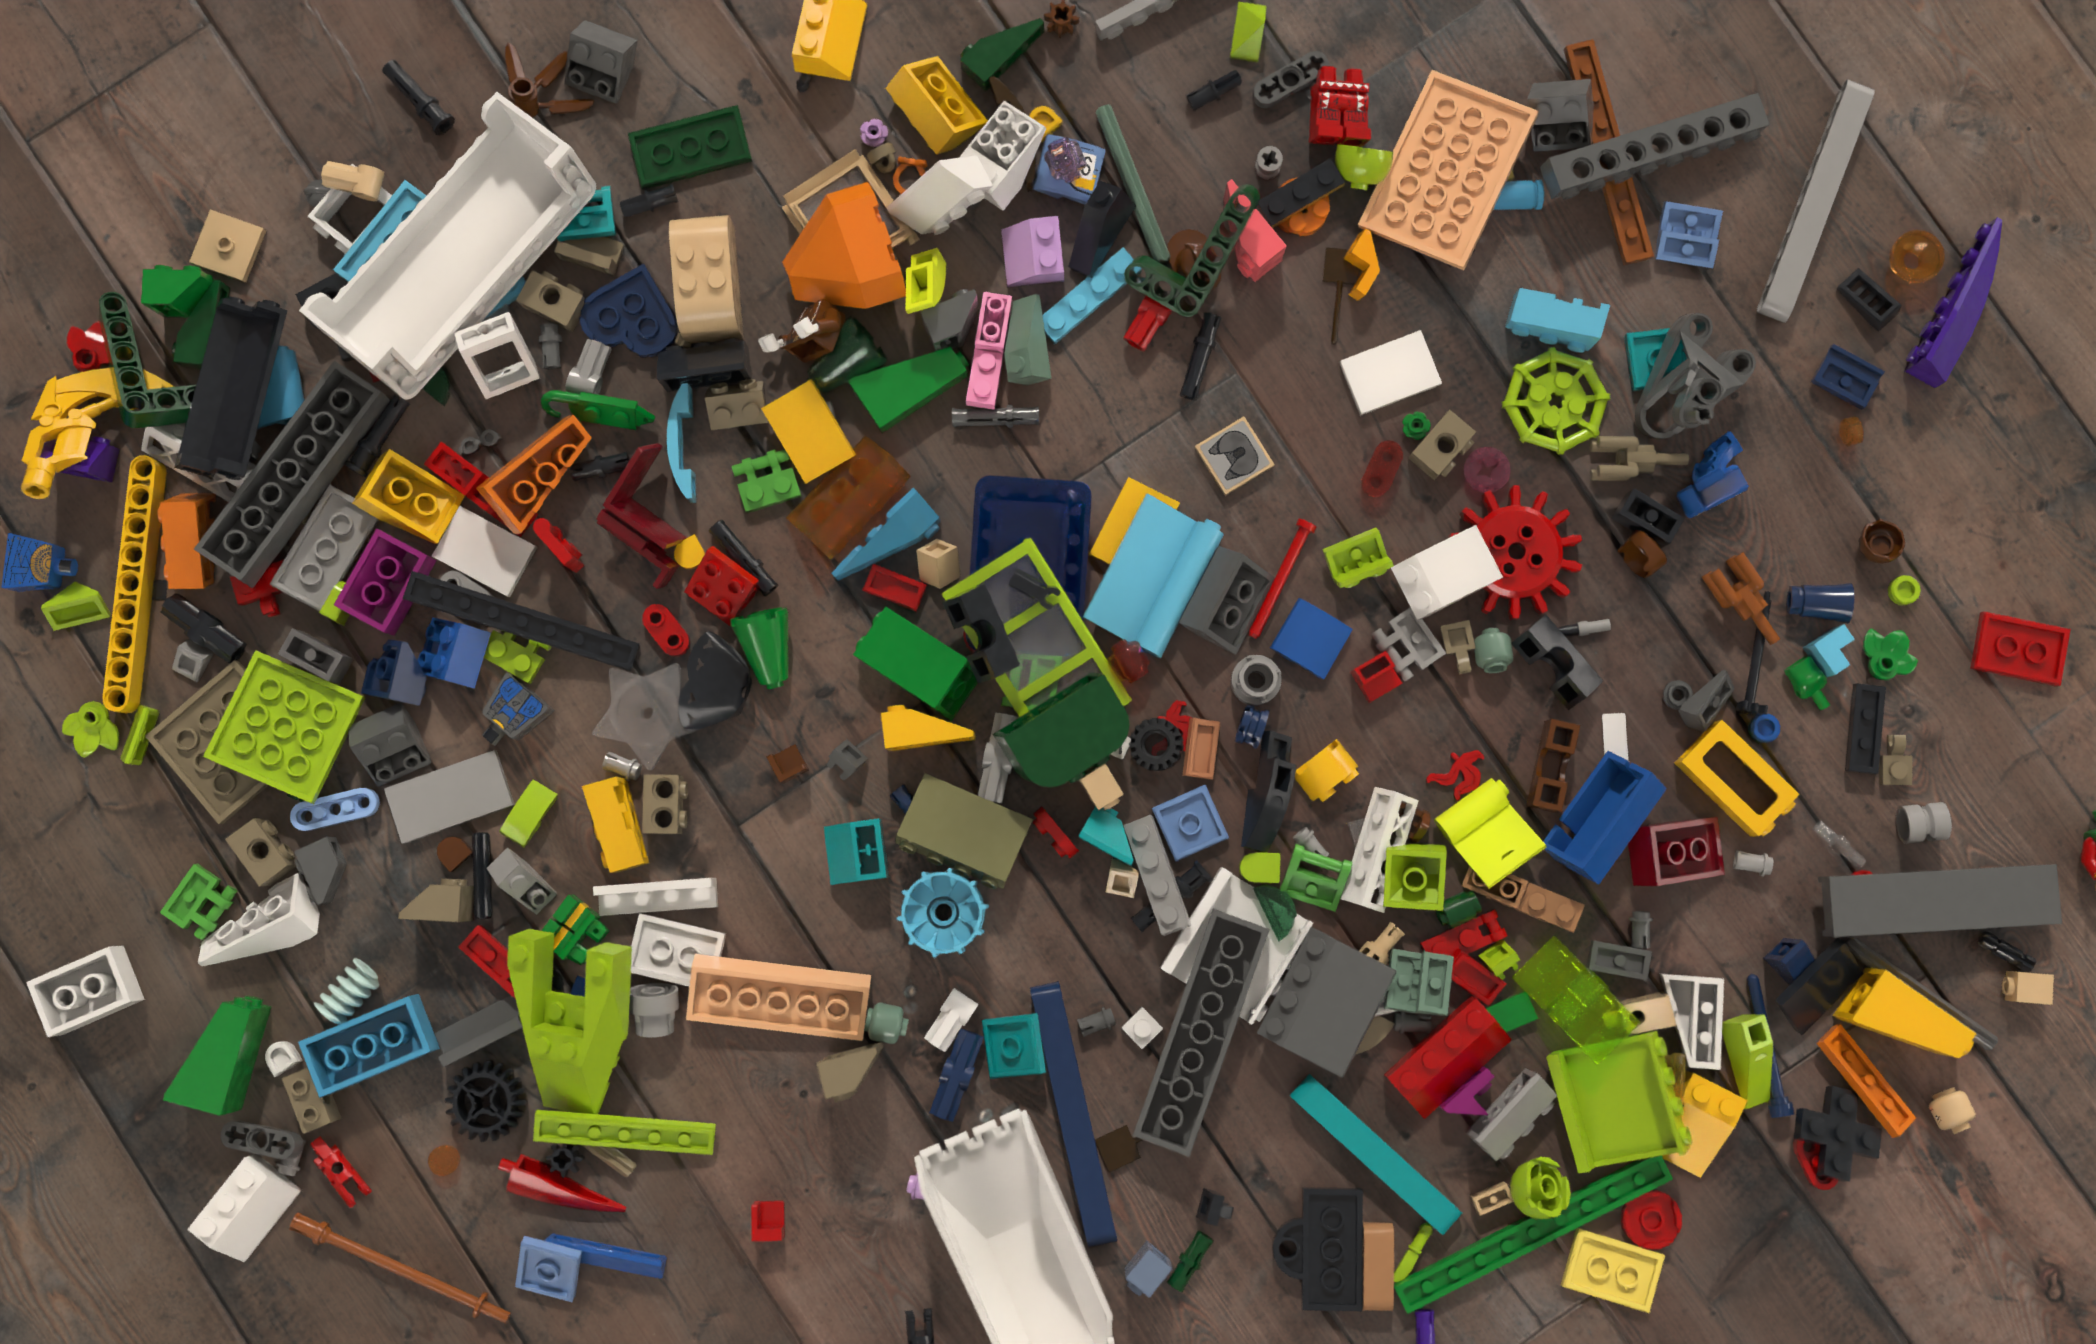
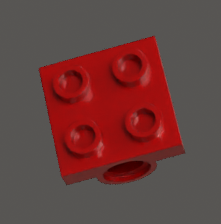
(721, 585)

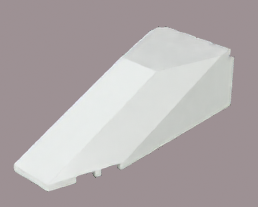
(1013, 1236)

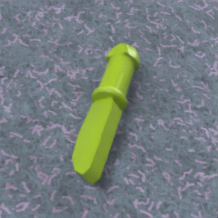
(1412, 1254)

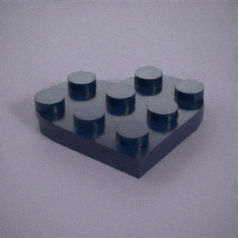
(630, 313)

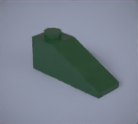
(998, 52)
(194, 334)

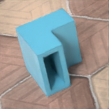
(1826, 650)

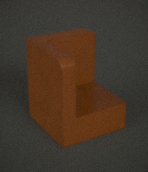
(788, 764)

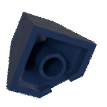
(395, 675)

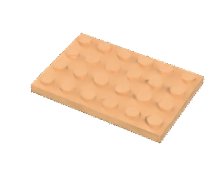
(1448, 169)

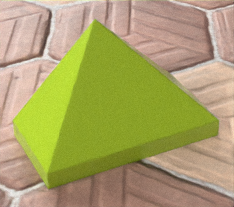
(1248, 31)
(75, 606)

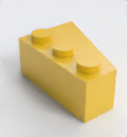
(616, 824)

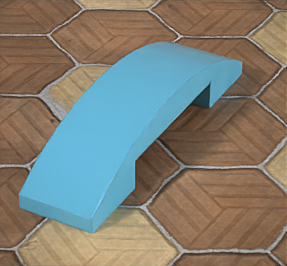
(681, 408)

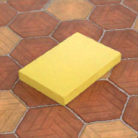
(1612, 1270)

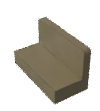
(593, 253)

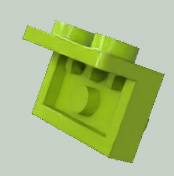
(1357, 558)

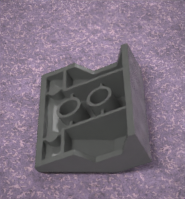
(1327, 1002)

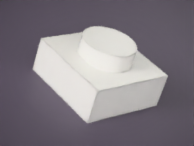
(1142, 1027)

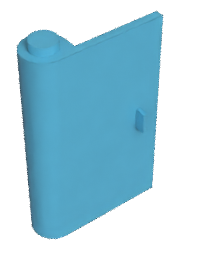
(1153, 575)

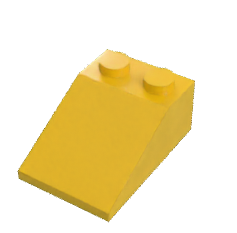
(408, 497)
(912, 729)
(1711, 1117)

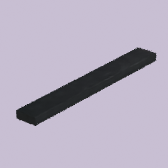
(520, 621)

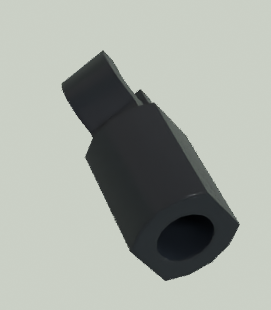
(1032, 587)

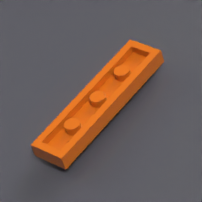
(1866, 1080)

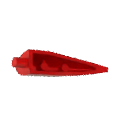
(535, 1181)

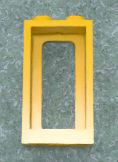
(1693, 766)

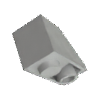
(521, 881)

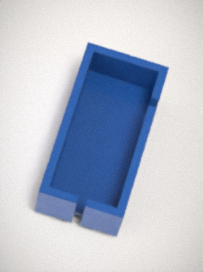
(1604, 816)

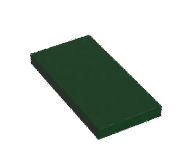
(690, 147)

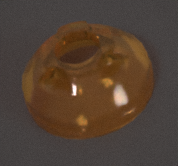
(1925, 247)

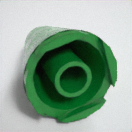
(765, 644)

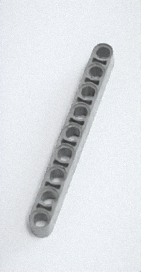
(1815, 201)

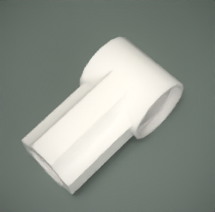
(953, 1015)

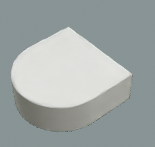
(282, 1057)

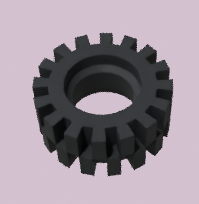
(1173, 750)

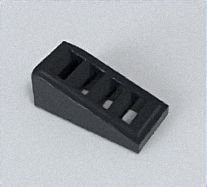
(1869, 314)

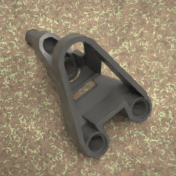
(1687, 378)

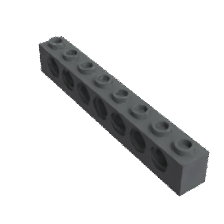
(1744, 112)

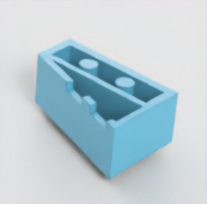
(1556, 320)

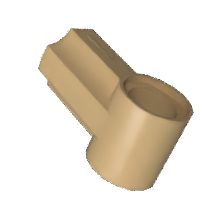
(361, 181)

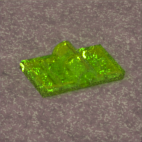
(1576, 1000)

